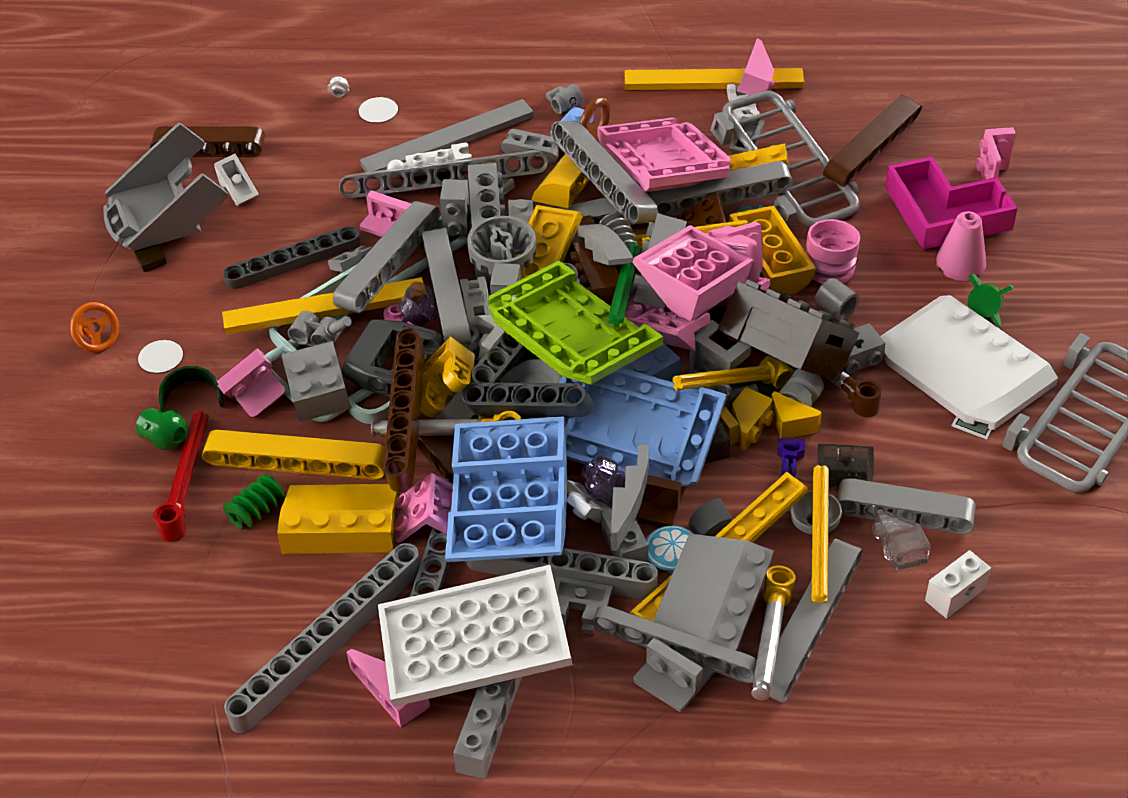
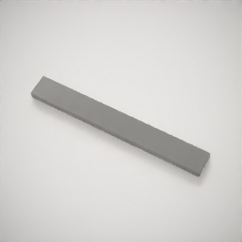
(454, 134)

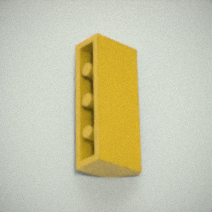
(561, 184)

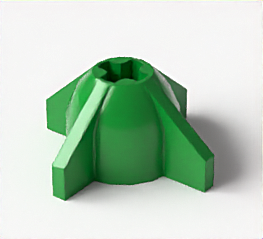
(987, 299)

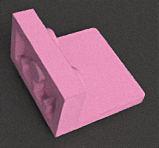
(995, 151)
(423, 504)

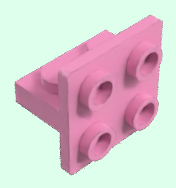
(382, 213)

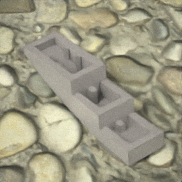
(605, 244)
(628, 499)

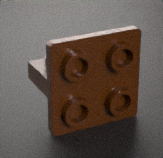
(706, 212)
(660, 501)

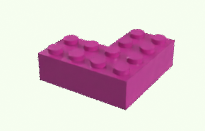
(933, 205)

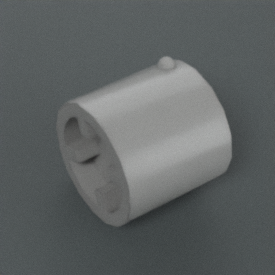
(837, 299)

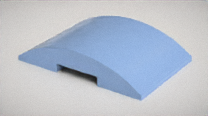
(508, 490)

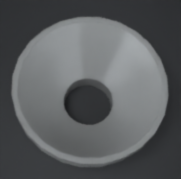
(804, 510)

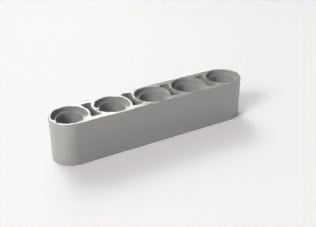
(924, 507)

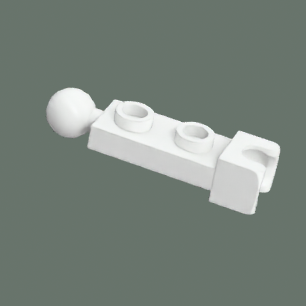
(458, 152)

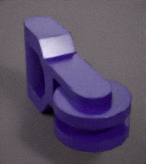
(790, 457)

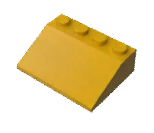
(338, 519)

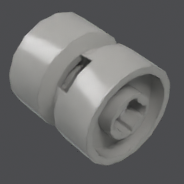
(803, 387)

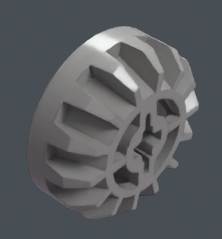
(500, 236)

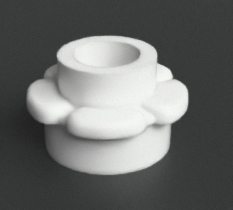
(338, 86)

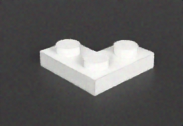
(583, 502)

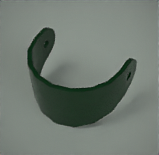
(183, 375)

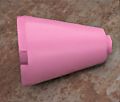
(963, 248)

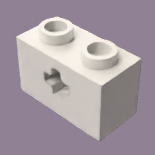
(957, 584)

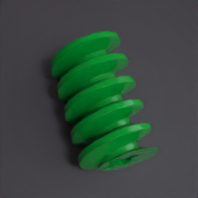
(254, 500)

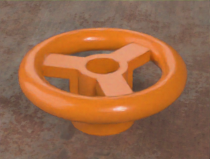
(85, 327)

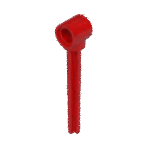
(171, 514)

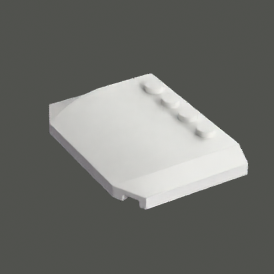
(966, 363)

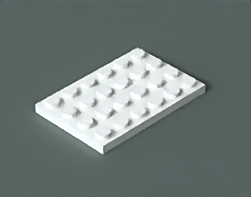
(473, 635)

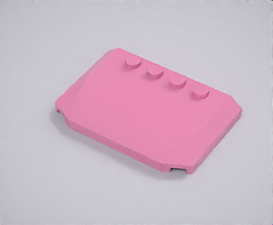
(664, 153)

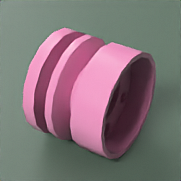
(833, 250)

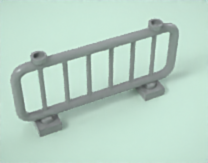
(725, 124)
(1020, 434)

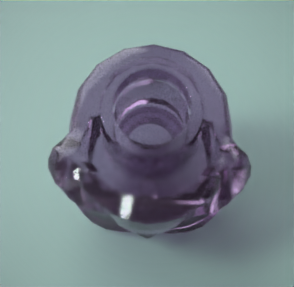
(601, 477)

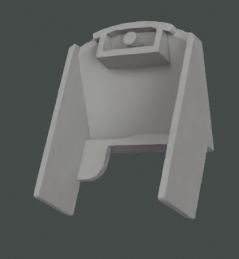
(149, 200)

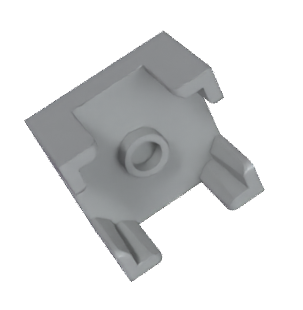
(712, 357)

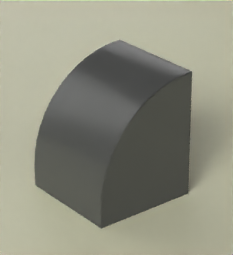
(710, 518)

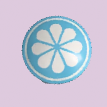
(666, 546)

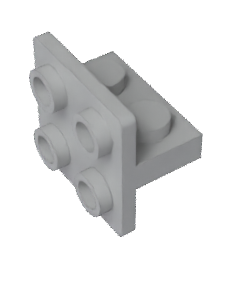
(671, 675)

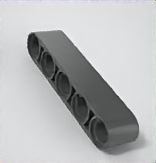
(536, 406)

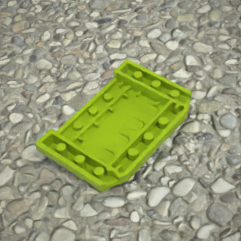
(568, 325)

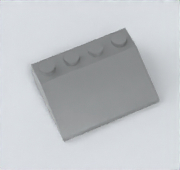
(714, 588)

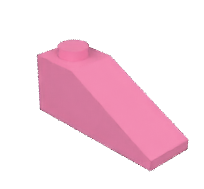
(757, 72)
(373, 675)

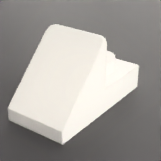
(235, 180)
(490, 332)

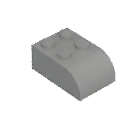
(315, 381)

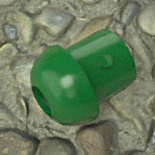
(164, 429)

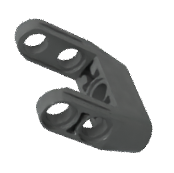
(373, 348)

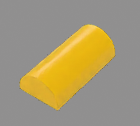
(783, 256)

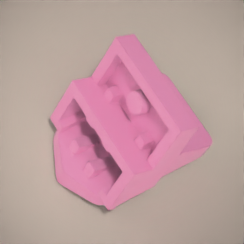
(747, 241)
(253, 384)

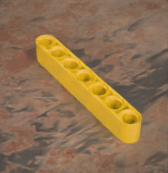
(294, 454)

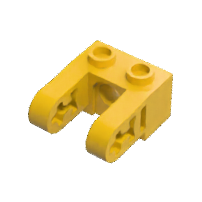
(444, 374)

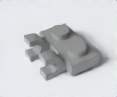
(583, 597)

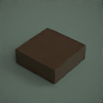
(150, 257)

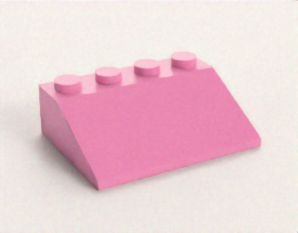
(692, 271)

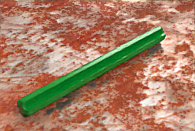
(623, 288)

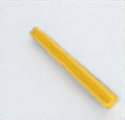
(820, 535)

